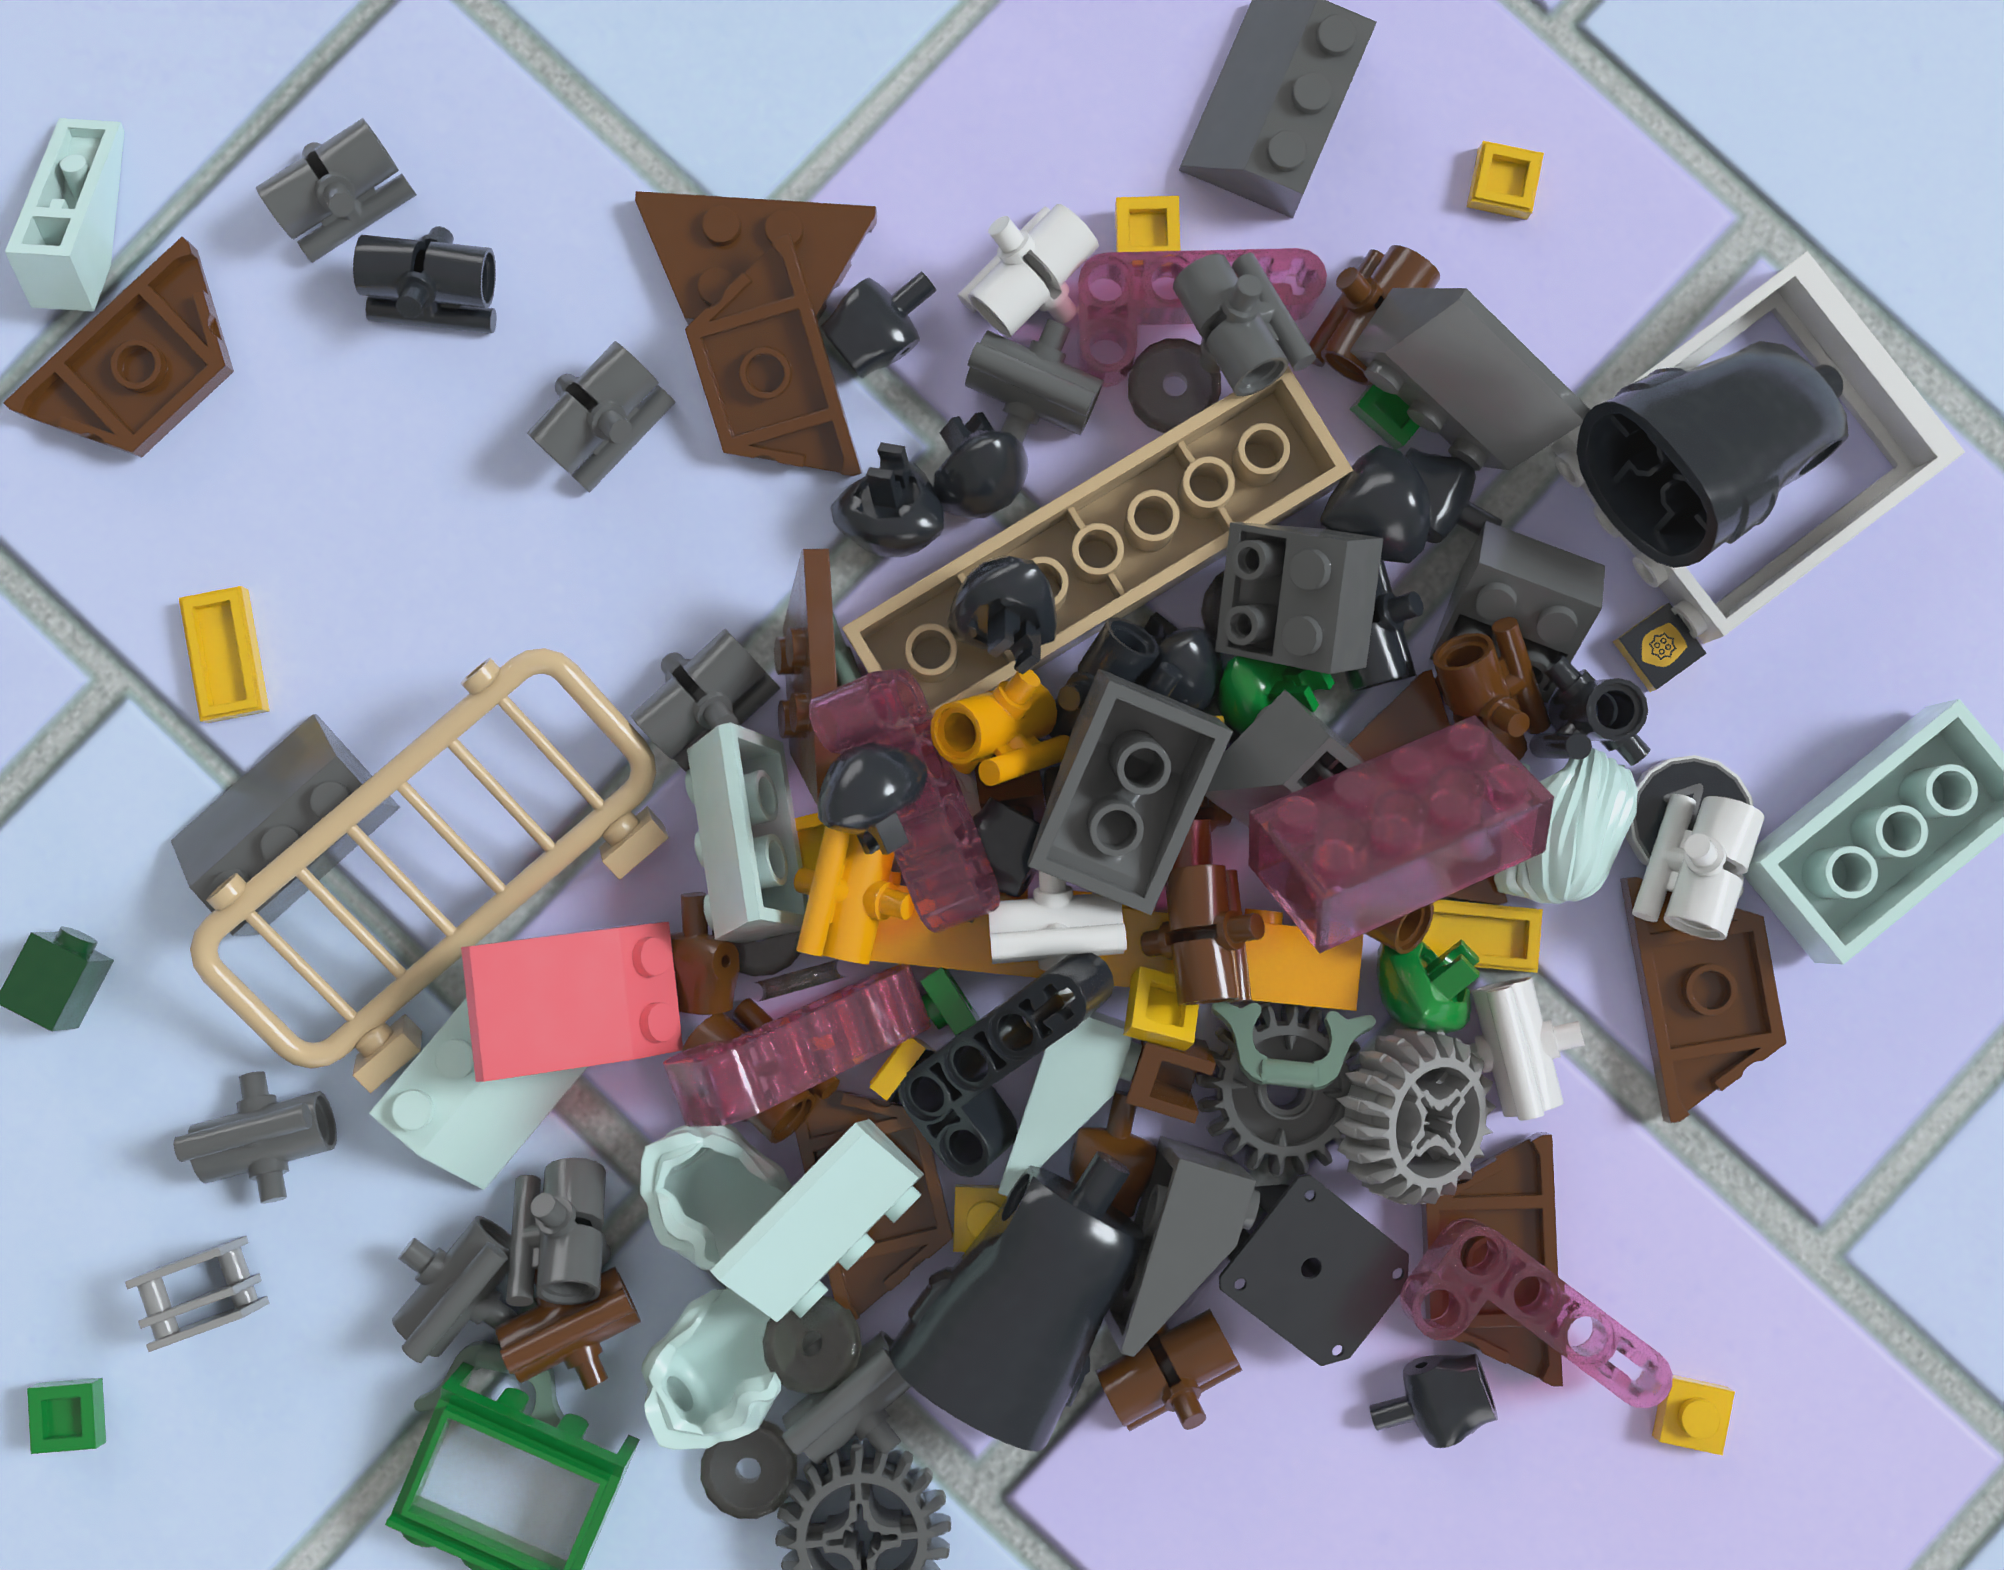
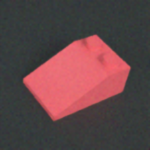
(571, 1000)

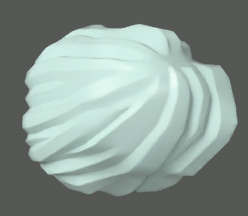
(1587, 827)
(707, 1190)
(709, 1374)

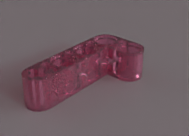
(1141, 305)
(944, 854)
(778, 1060)
(1546, 1317)

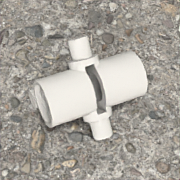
(1030, 269)
(1699, 865)
(1055, 926)
(1521, 1047)

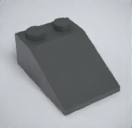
(1127, 791)
(1190, 1226)

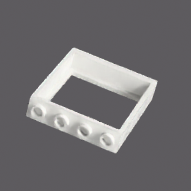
(1872, 392)

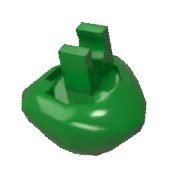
(1253, 684)
(1427, 989)

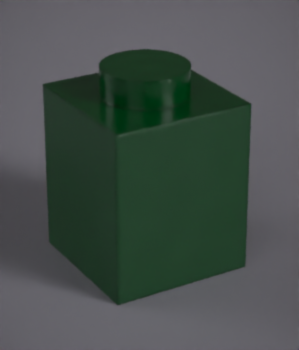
(55, 978)

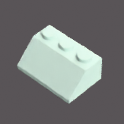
(745, 834)
(464, 1122)
(821, 1223)

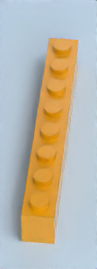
(1280, 965)

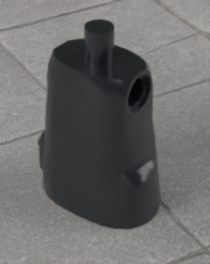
(1708, 448)
(1016, 1316)

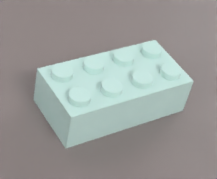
(1884, 833)

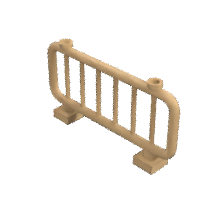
(385, 1047)

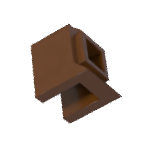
(1166, 1077)

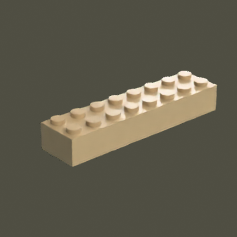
(1120, 535)

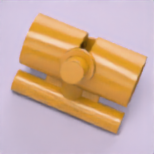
(1003, 724)
(847, 899)

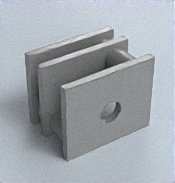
(161, 1313)

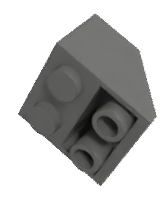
(1538, 584)
(1299, 596)
(1277, 757)

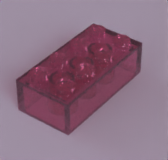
(1398, 832)

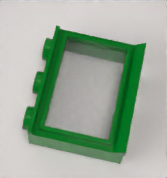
(506, 1484)

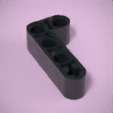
(953, 1089)

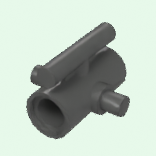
(335, 187)
(1241, 322)
(1033, 381)
(600, 415)
(701, 693)
(259, 1137)
(558, 1234)
(454, 1288)
(855, 1407)

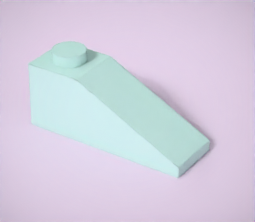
(69, 217)
(1069, 1088)

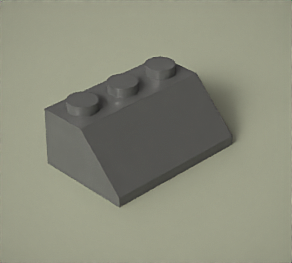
(1277, 100)
(1466, 377)
(270, 812)

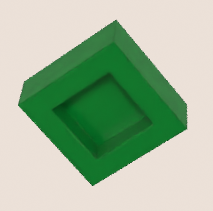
(1385, 416)
(947, 1002)
(66, 1415)

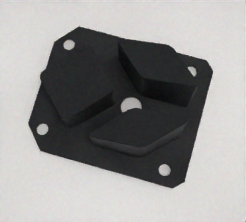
(1315, 1270)

